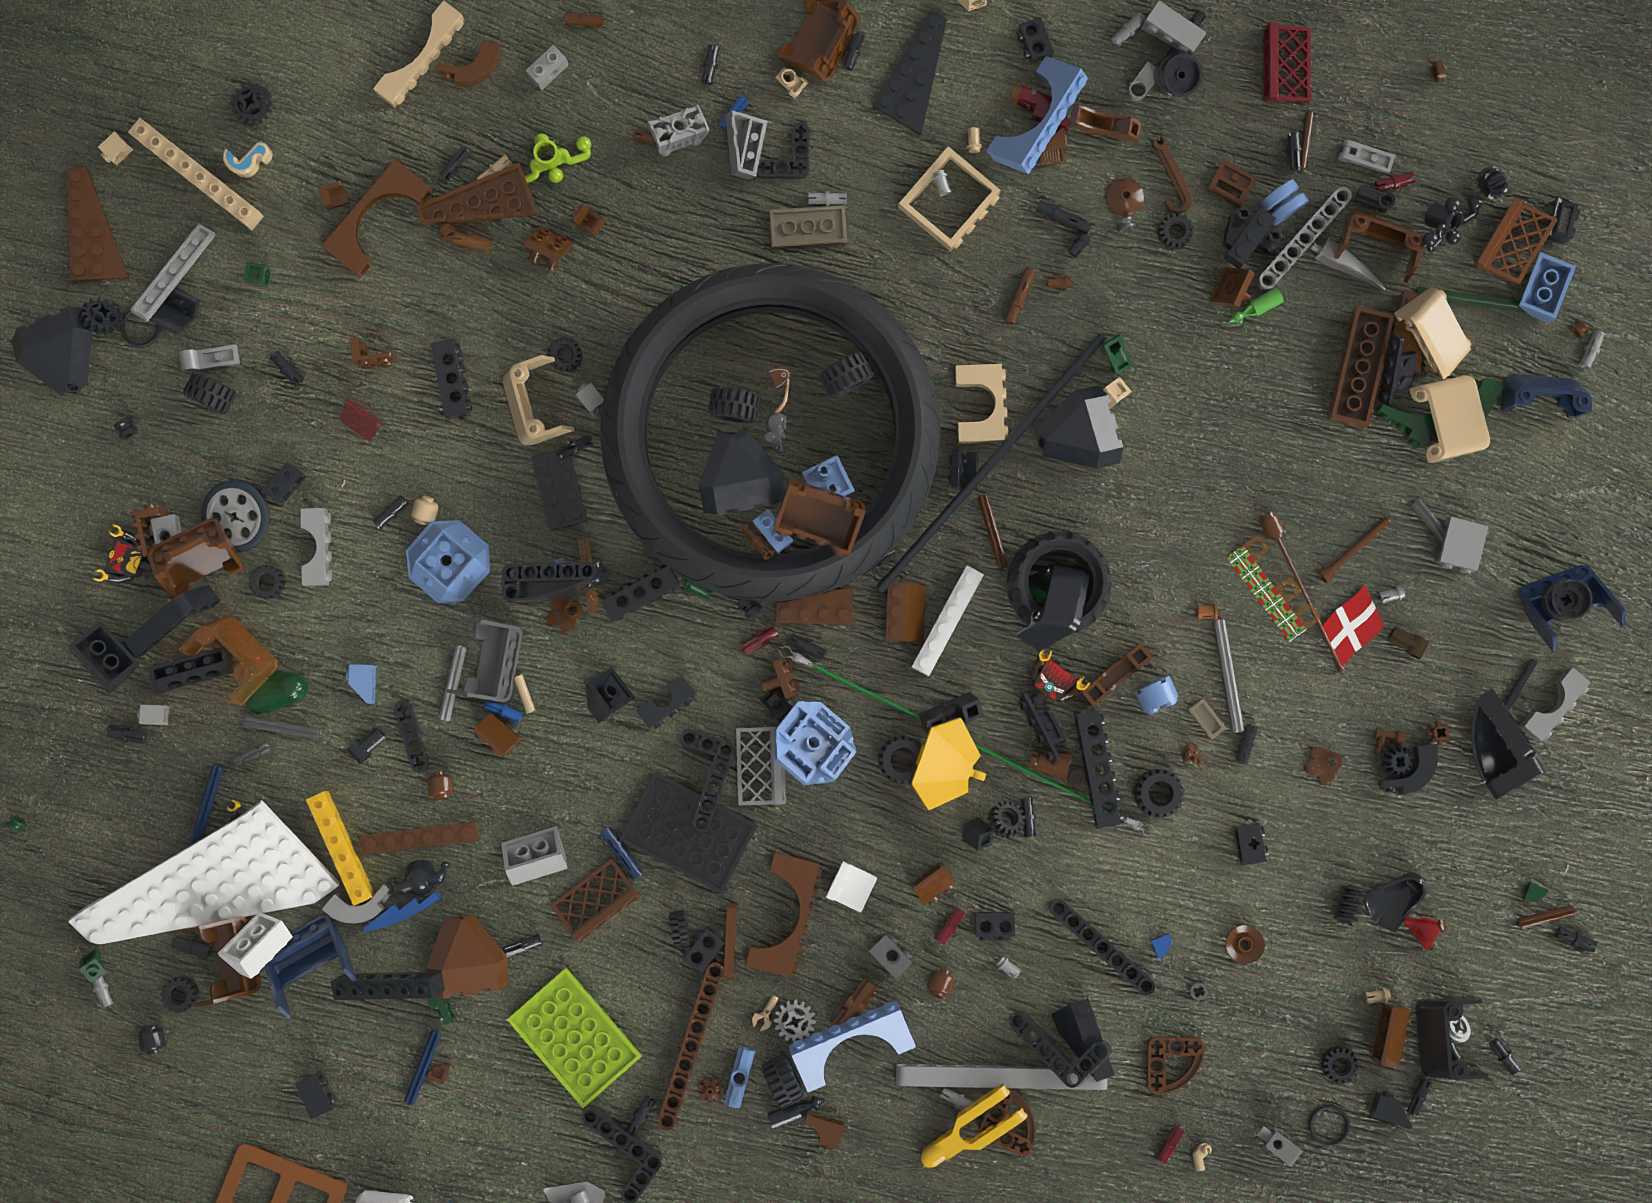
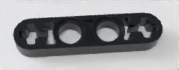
(414, 735)

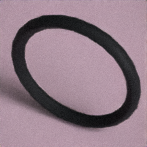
(133, 343)
(1346, 1123)

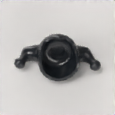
(419, 878)

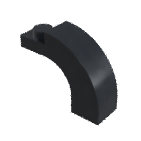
(1423, 770)

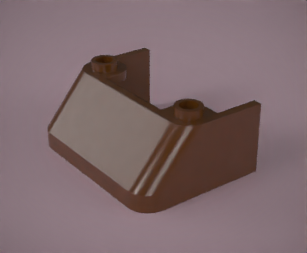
(1383, 230)
(232, 983)

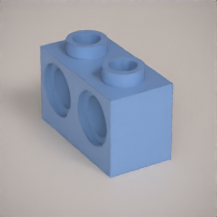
(765, 525)

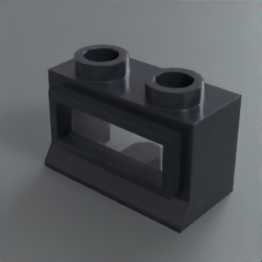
(1566, 214)

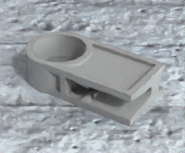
(1145, 79)

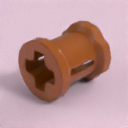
(1207, 612)

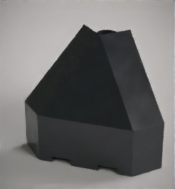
(56, 350)
(1082, 430)
(739, 475)

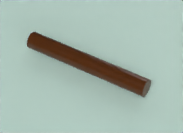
(1306, 139)

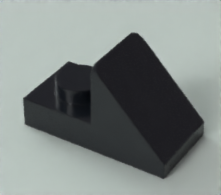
(776, 704)

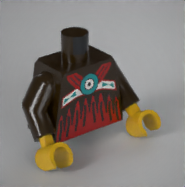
(1053, 681)

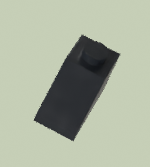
(1389, 1109)

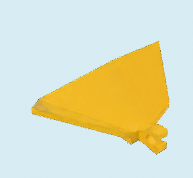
(945, 764)

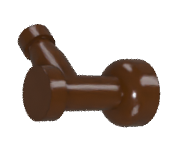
(1382, 735)

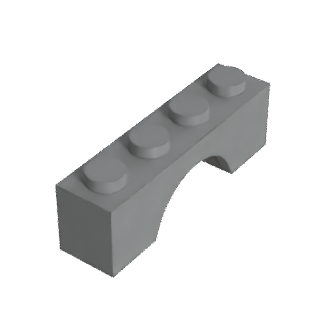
(317, 570)
(1570, 687)

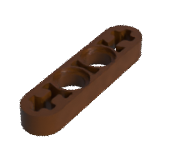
(730, 941)

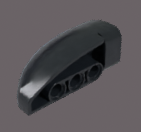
(1501, 747)

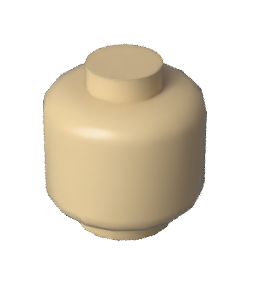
(424, 510)

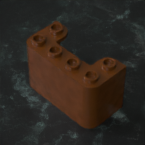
(819, 516)

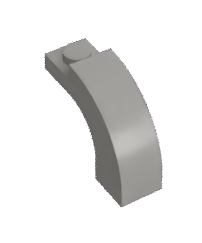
(344, 911)

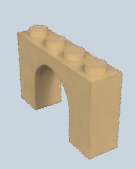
(989, 378)

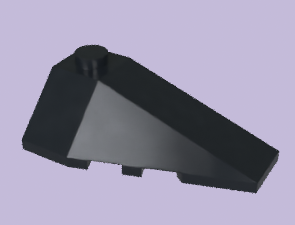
(1080, 1031)

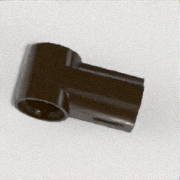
(1413, 644)

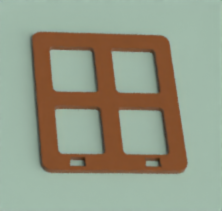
(289, 1172)

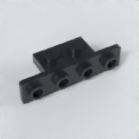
(1397, 370)
(1045, 726)

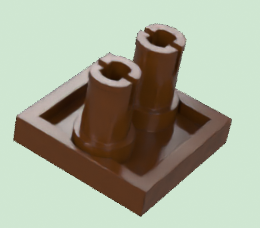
(547, 244)
(782, 679)

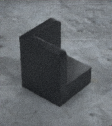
(977, 834)

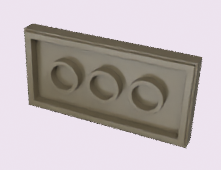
(808, 226)

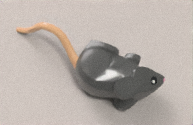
(776, 425)

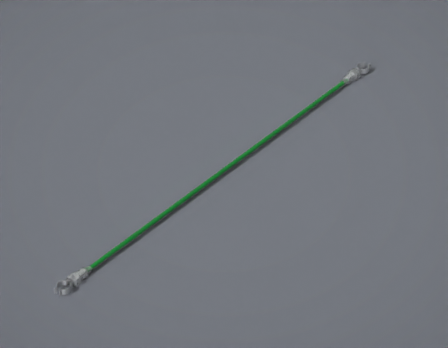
(798, 658)

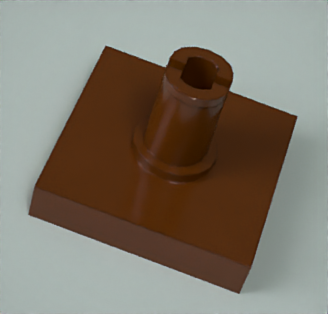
(1232, 287)

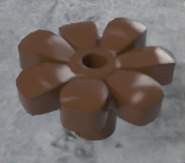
(1192, 755)
(710, 1086)

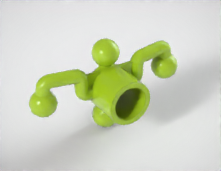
(561, 156)

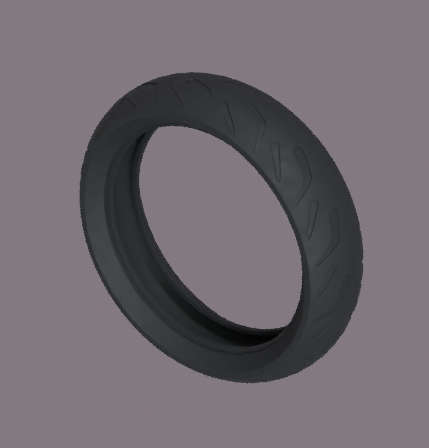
(753, 291)

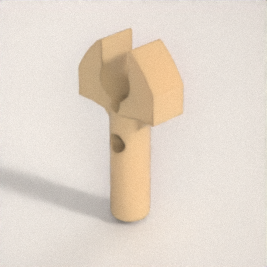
(766, 1012)

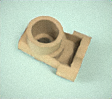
(795, 83)

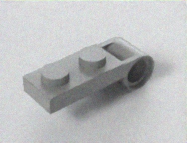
(209, 358)

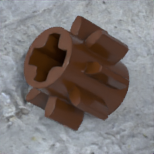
(1433, 733)

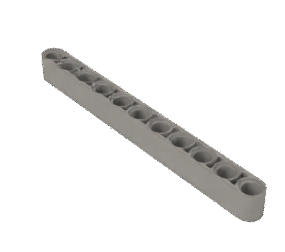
(987, 1077)

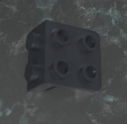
(176, 311)

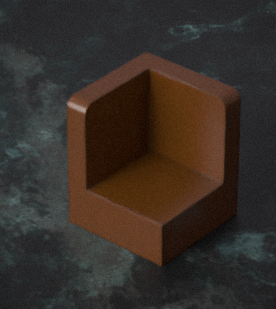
(333, 195)

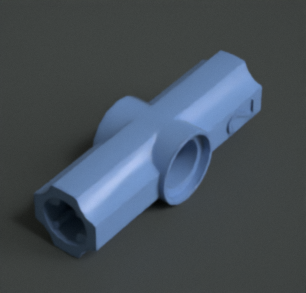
(742, 1065)

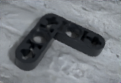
(796, 159)

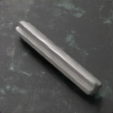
(452, 683)

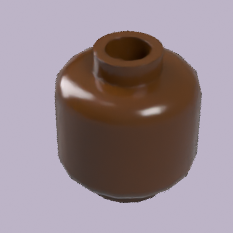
(440, 785)
(940, 983)

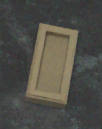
(1206, 718)

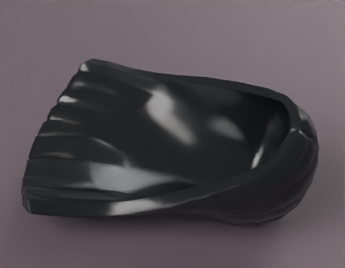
(1395, 900)

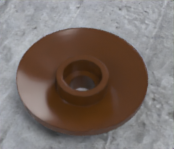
(1121, 205)
(1254, 948)

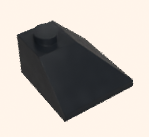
(607, 695)

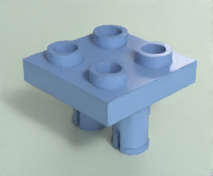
(829, 476)

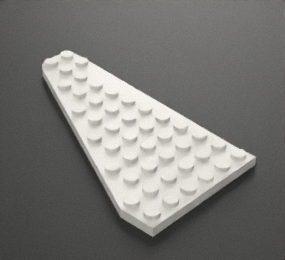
(231, 873)

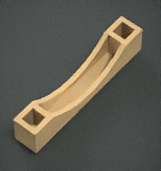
(396, 84)

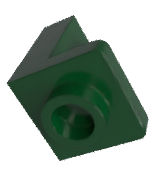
(91, 966)

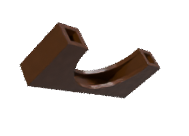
(394, 182)
(781, 956)

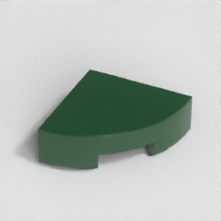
(1534, 892)

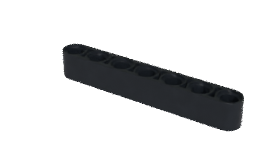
(1108, 953)

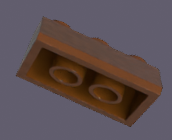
(905, 612)
(1391, 1035)

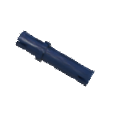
(619, 850)

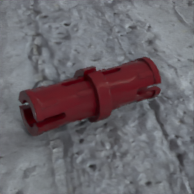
(1394, 181)

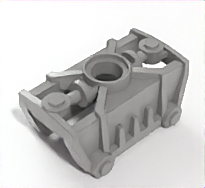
(680, 138)

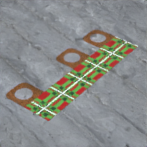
(1270, 597)

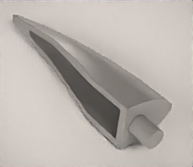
(1346, 263)

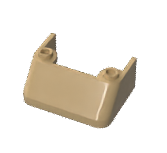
(529, 430)

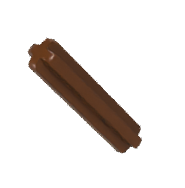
(1545, 917)

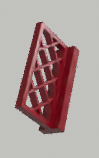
(1272, 59)

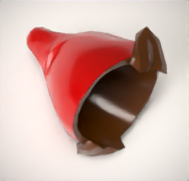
(1425, 930)

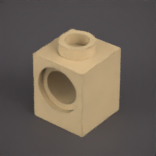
(114, 149)

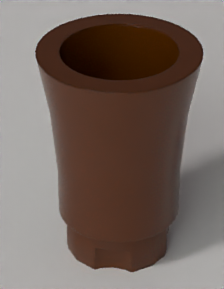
(1040, 762)

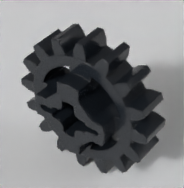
(253, 111)
(101, 316)

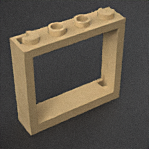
(969, 225)

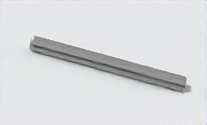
(1228, 675)

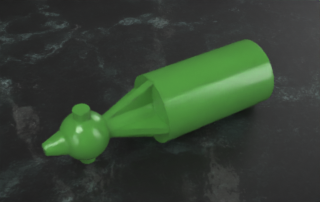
(1259, 305)

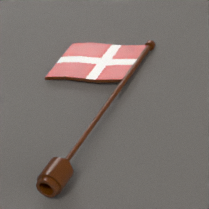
(1350, 624)

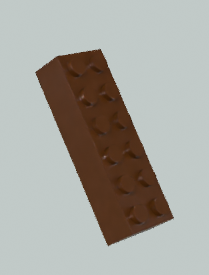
(1360, 367)

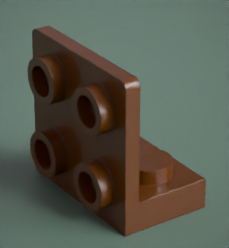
(361, 356)

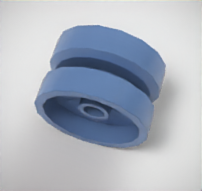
(1282, 200)

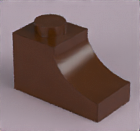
(827, 1129)

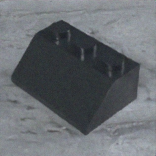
(104, 657)

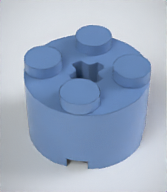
(1157, 694)

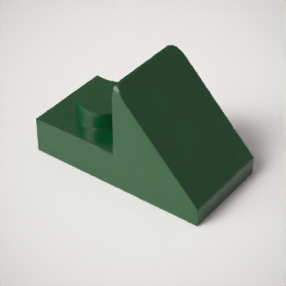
(1117, 354)

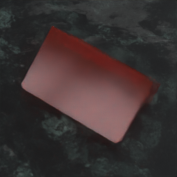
(360, 420)

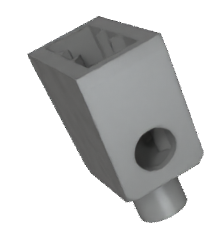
(1286, 1151)

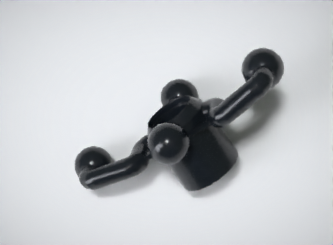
(1447, 220)

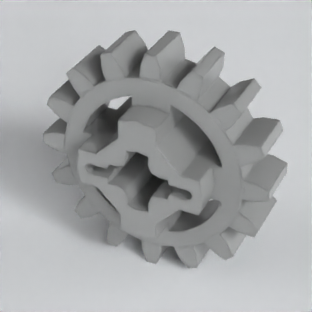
(797, 1028)

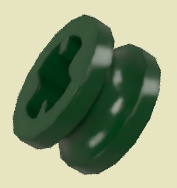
(16, 824)

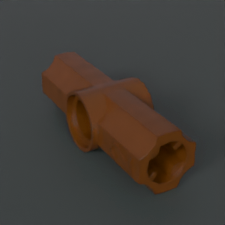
(855, 1002)

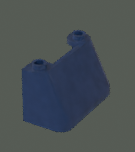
(1522, 389)

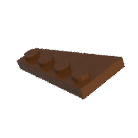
(824, 608)

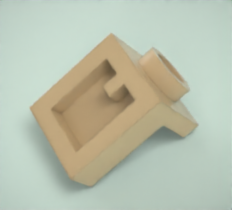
(1117, 391)

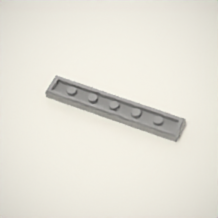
(173, 272)

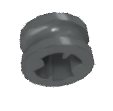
(1125, 224)
(1196, 985)

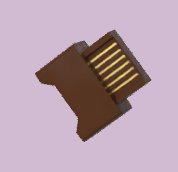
(1054, 149)

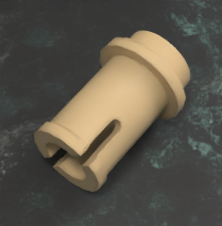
(973, 140)
(1379, 996)

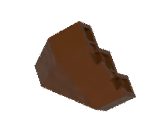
(467, 958)

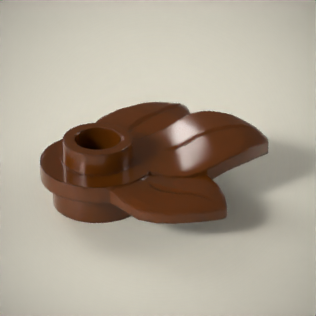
(561, 614)
(1320, 766)

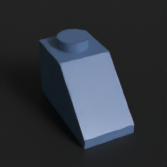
(363, 680)

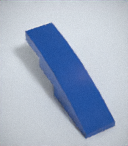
(397, 914)

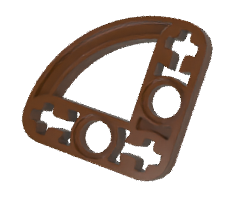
(1165, 1049)
(1031, 1129)

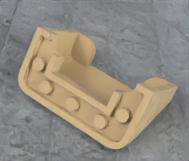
(1435, 332)

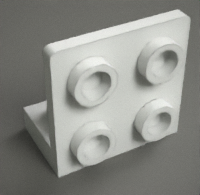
(851, 886)

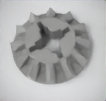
(1463, 1030)

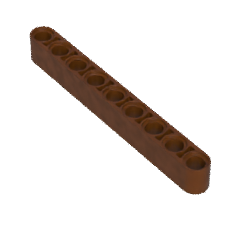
(685, 1053)

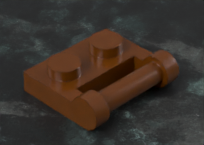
(1234, 178)

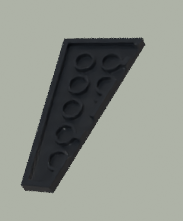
(910, 85)

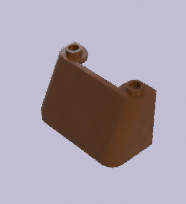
(821, 38)
(192, 556)

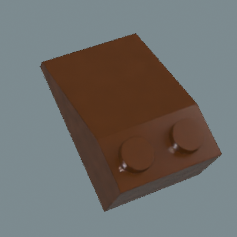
(933, 883)

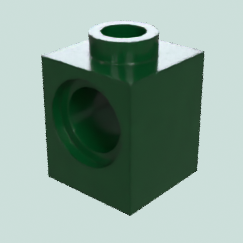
(257, 274)

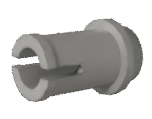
(941, 182)
(1391, 595)
(1009, 968)

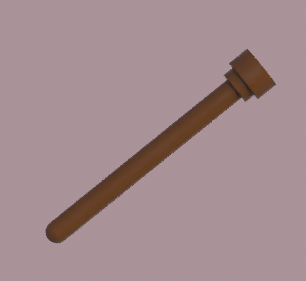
(1326, 574)

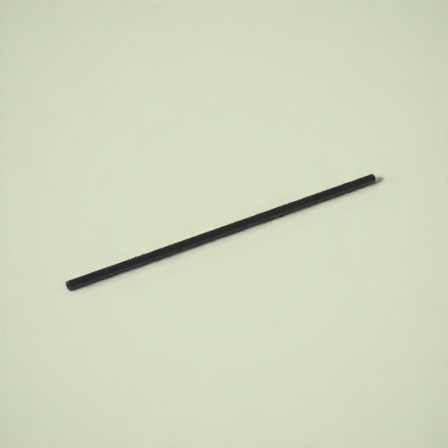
(990, 463)

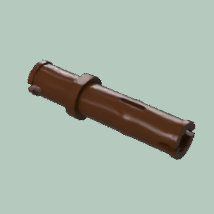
(1016, 303)

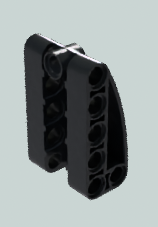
(551, 580)

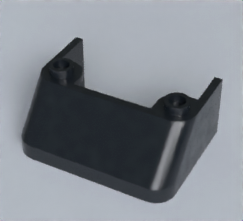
(1062, 605)
(1434, 1038)

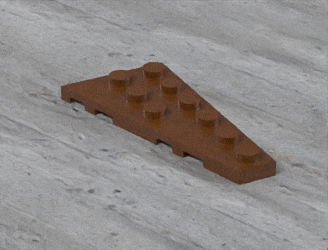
(491, 197)
(91, 241)

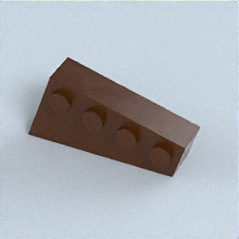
(1410, 342)

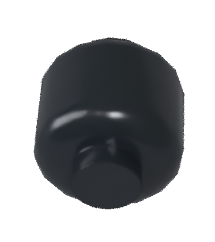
(151, 1039)

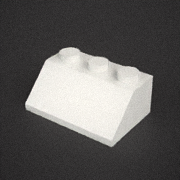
(255, 944)

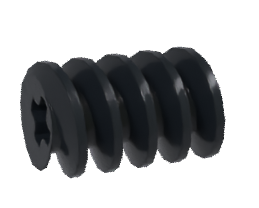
(1349, 905)

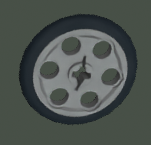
(254, 501)

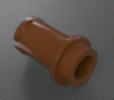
(1059, 282)

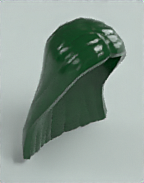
(277, 692)

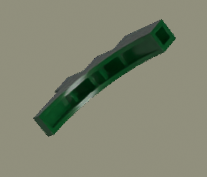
(1421, 426)

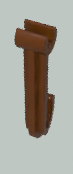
(1175, 176)

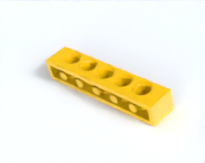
(340, 847)

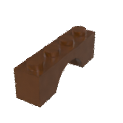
(1116, 674)

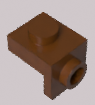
(588, 220)

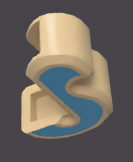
(249, 163)

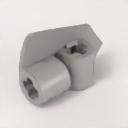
(575, 1193)

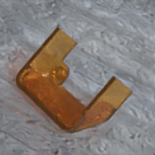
(255, 660)

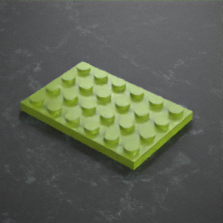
(574, 1037)

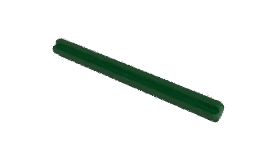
(1479, 300)

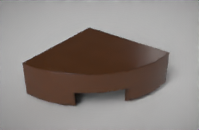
(439, 1073)

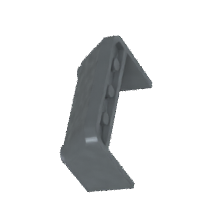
(496, 661)

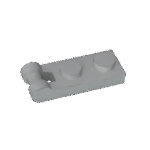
(1367, 156)

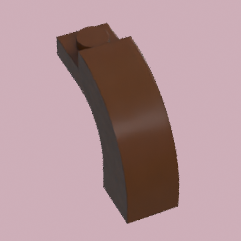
(478, 70)

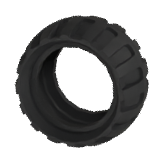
(1065, 543)

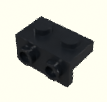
(963, 468)

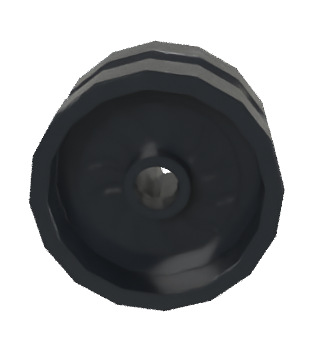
(1178, 74)

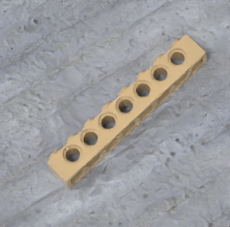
(195, 174)

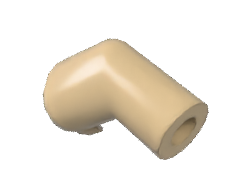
(1198, 1155)

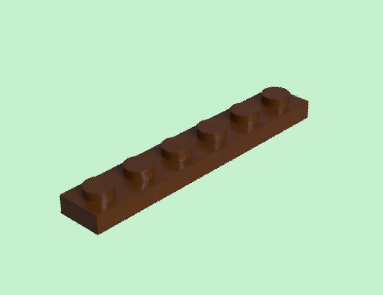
(419, 838)

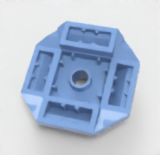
(468, 565)
(830, 738)

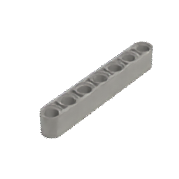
(1307, 231)

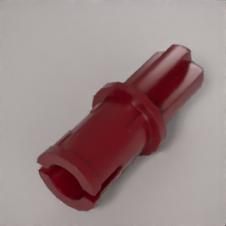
(759, 640)
(950, 925)
(1170, 1144)

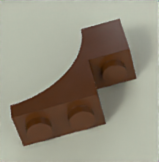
(1098, 123)

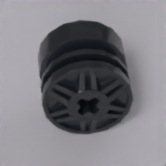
(1574, 592)

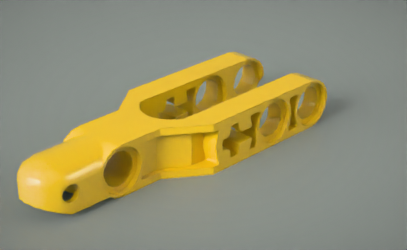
(951, 1142)

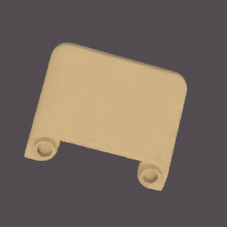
(1456, 417)

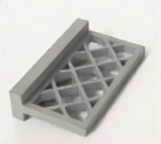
(777, 771)

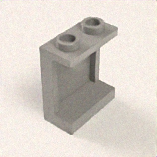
(1462, 545)

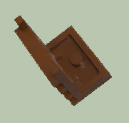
(143, 520)

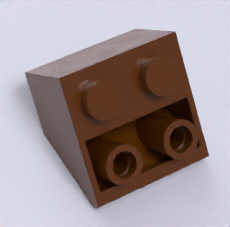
(497, 735)

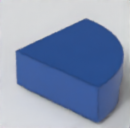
(1161, 945)

